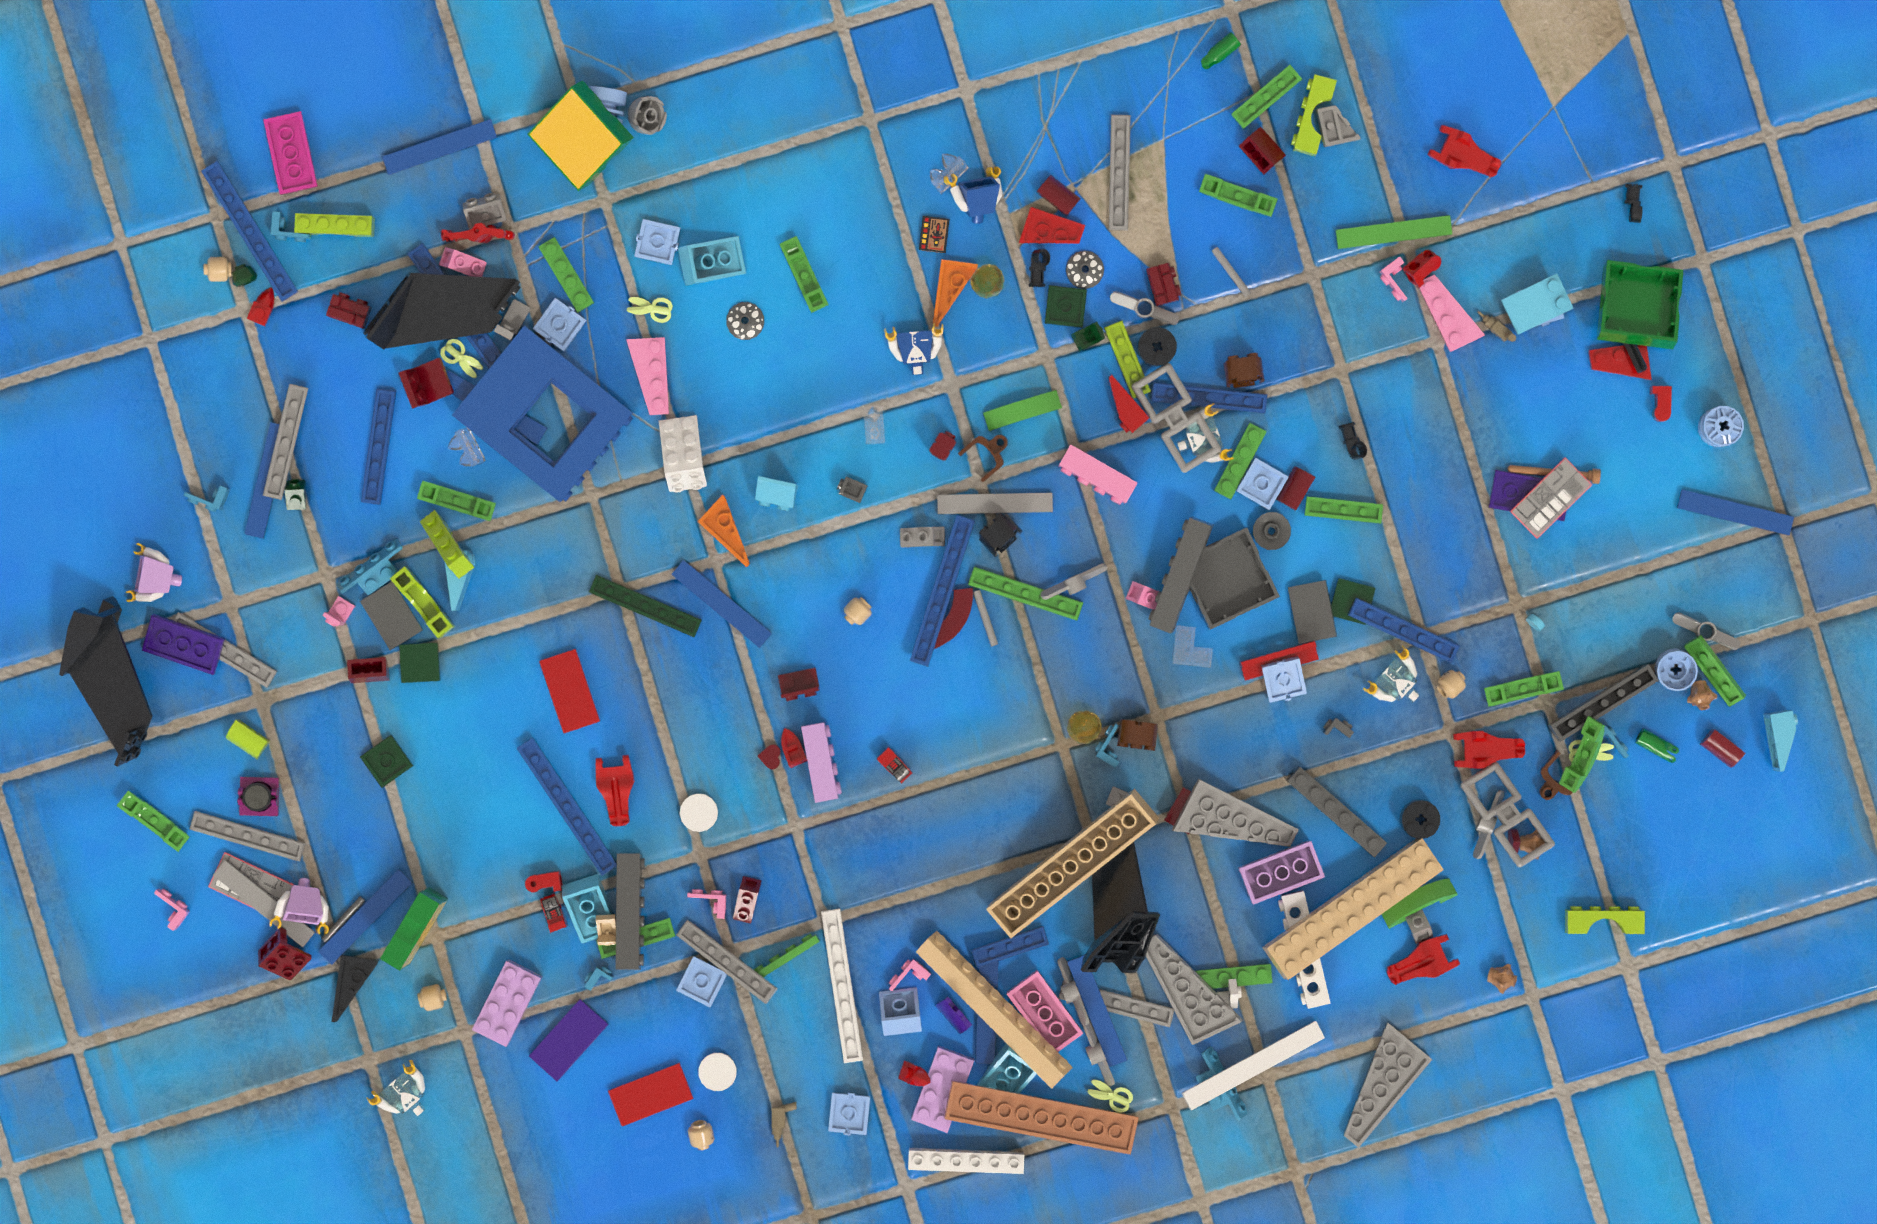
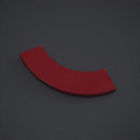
(957, 616)

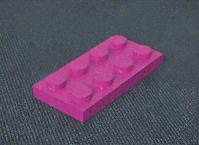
(290, 153)

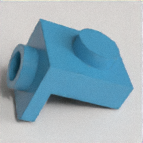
(592, 978)

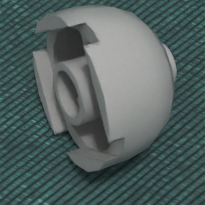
(647, 115)

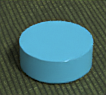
(1535, 622)

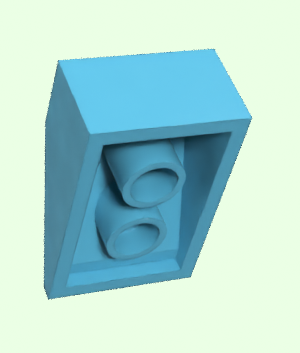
(711, 260)
(1537, 304)
(776, 492)
(458, 587)
(1780, 734)
(584, 901)
(1007, 1072)

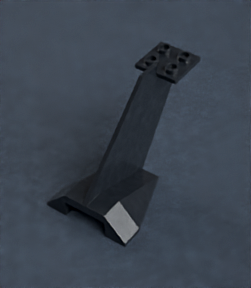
(440, 309)
(106, 677)
(1120, 915)

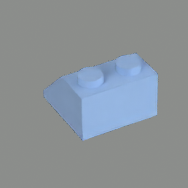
(900, 1011)

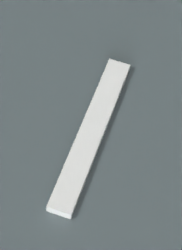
(842, 985)
(1253, 1065)

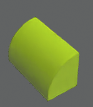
(247, 739)

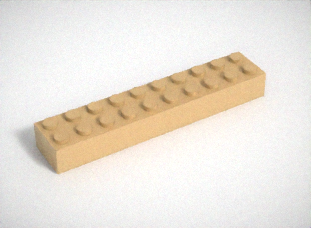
(1072, 863)
(1352, 908)

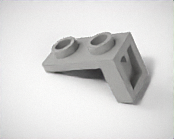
(512, 320)
(922, 536)
(1419, 926)

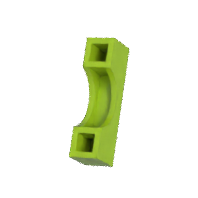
(1320, 91)
(334, 224)
(446, 545)
(422, 601)
(1579, 921)

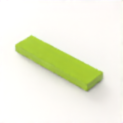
(1125, 356)

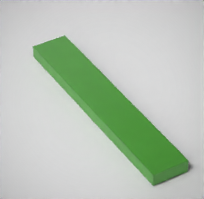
(1393, 232)
(1024, 593)

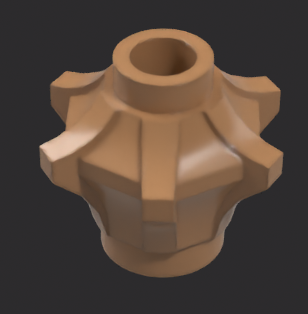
(1701, 695)
(1531, 842)
(1502, 977)

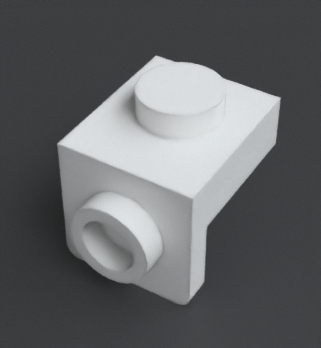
(1232, 995)

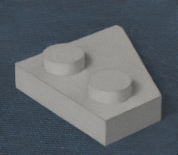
(1334, 127)

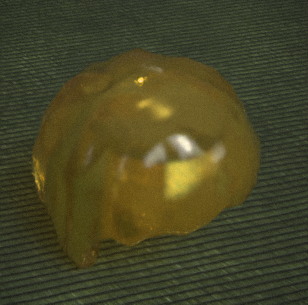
(987, 281)
(1084, 726)

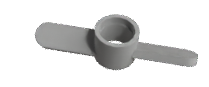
(1132, 303)
(1075, 583)
(1717, 636)
(1486, 828)
(1071, 991)
(1097, 1055)

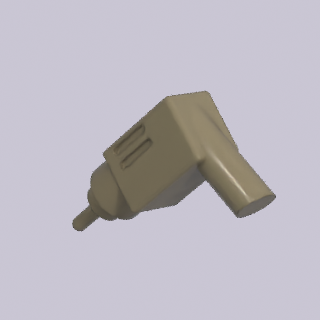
(1498, 328)
(778, 1119)

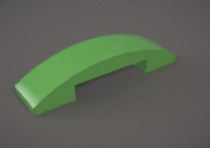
(1238, 196)
(804, 274)
(1022, 410)
(456, 500)
(1523, 688)
(1585, 755)
(153, 820)
(1419, 899)

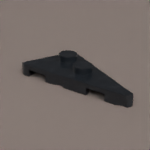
(351, 977)

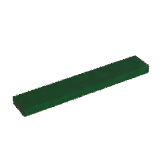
(645, 606)

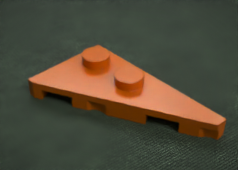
(952, 280)
(721, 525)

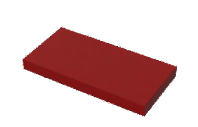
(569, 691)
(650, 1094)

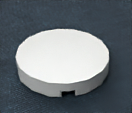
(698, 812)
(717, 1071)

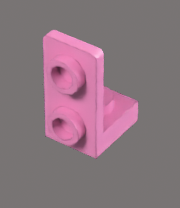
(462, 262)
(1393, 268)
(1142, 595)
(339, 612)
(719, 907)
(176, 918)
(919, 971)

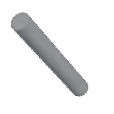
(1231, 272)
(985, 618)

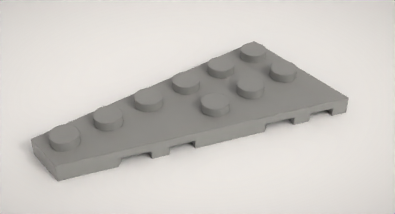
(1225, 816)
(1193, 1000)
(1388, 1078)

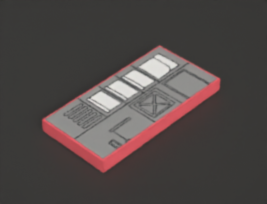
(1550, 498)
(268, 882)

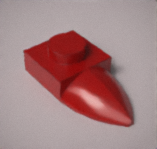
(262, 307)
(792, 749)
(914, 1074)

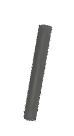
(343, 919)

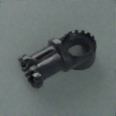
(1632, 199)
(1037, 268)
(1352, 441)

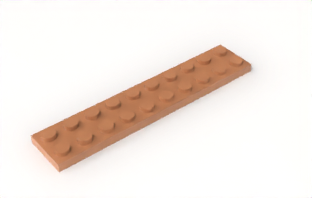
(1041, 1117)

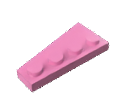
(1449, 316)
(651, 369)

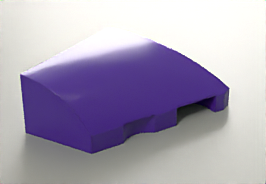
(953, 1015)

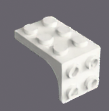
(682, 454)

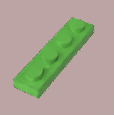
(1266, 96)
(566, 274)
(1242, 458)
(1343, 510)
(1715, 670)
(652, 933)
(791, 952)
(1243, 974)

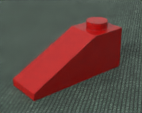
(1127, 409)

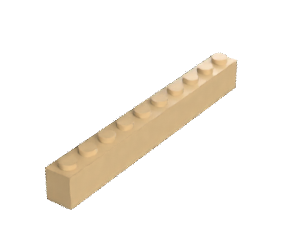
(994, 1009)

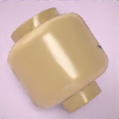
(217, 269)
(857, 611)
(1451, 684)
(432, 997)
(701, 1134)

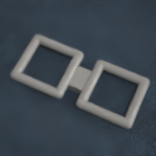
(1176, 417)
(1507, 814)

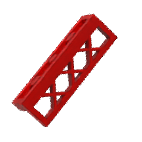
(1252, 667)

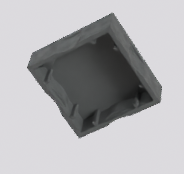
(1231, 579)

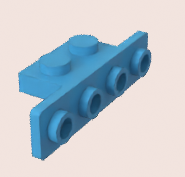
(374, 571)
(1229, 1097)

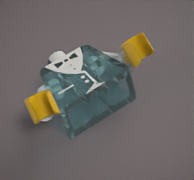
(1198, 442)
(1396, 679)
(402, 1092)

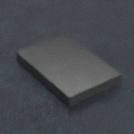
(1312, 611)
(391, 615)

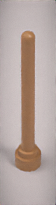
(1592, 475)

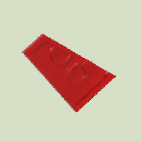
(1050, 228)
(1617, 361)

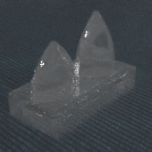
(952, 165)
(874, 424)
(472, 453)

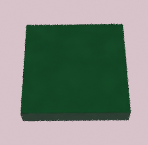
(1065, 306)
(1345, 595)
(419, 662)
(386, 761)

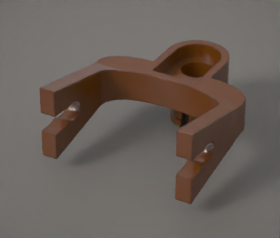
(993, 447)
(1550, 783)

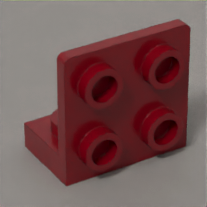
(426, 383)
(799, 683)
(281, 957)

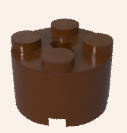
(1243, 371)
(1137, 735)

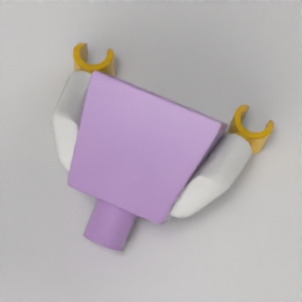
(153, 576)
(302, 905)

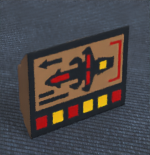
(934, 234)

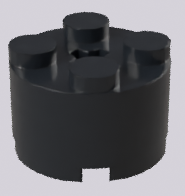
(1168, 346)
(999, 534)
(1427, 827)

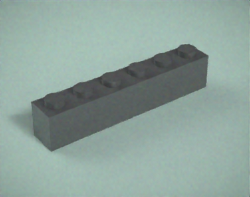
(1181, 574)
(1603, 702)
(1336, 811)
(628, 911)

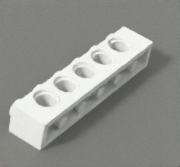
(1320, 996)
(966, 1160)

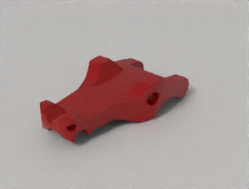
(1462, 153)
(479, 233)
(1484, 749)
(615, 786)
(1423, 961)

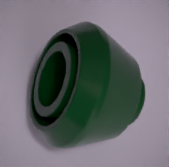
(243, 275)

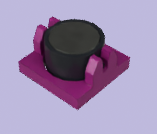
(258, 796)

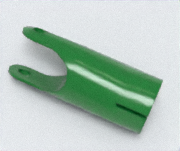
(1220, 50)
(1656, 745)

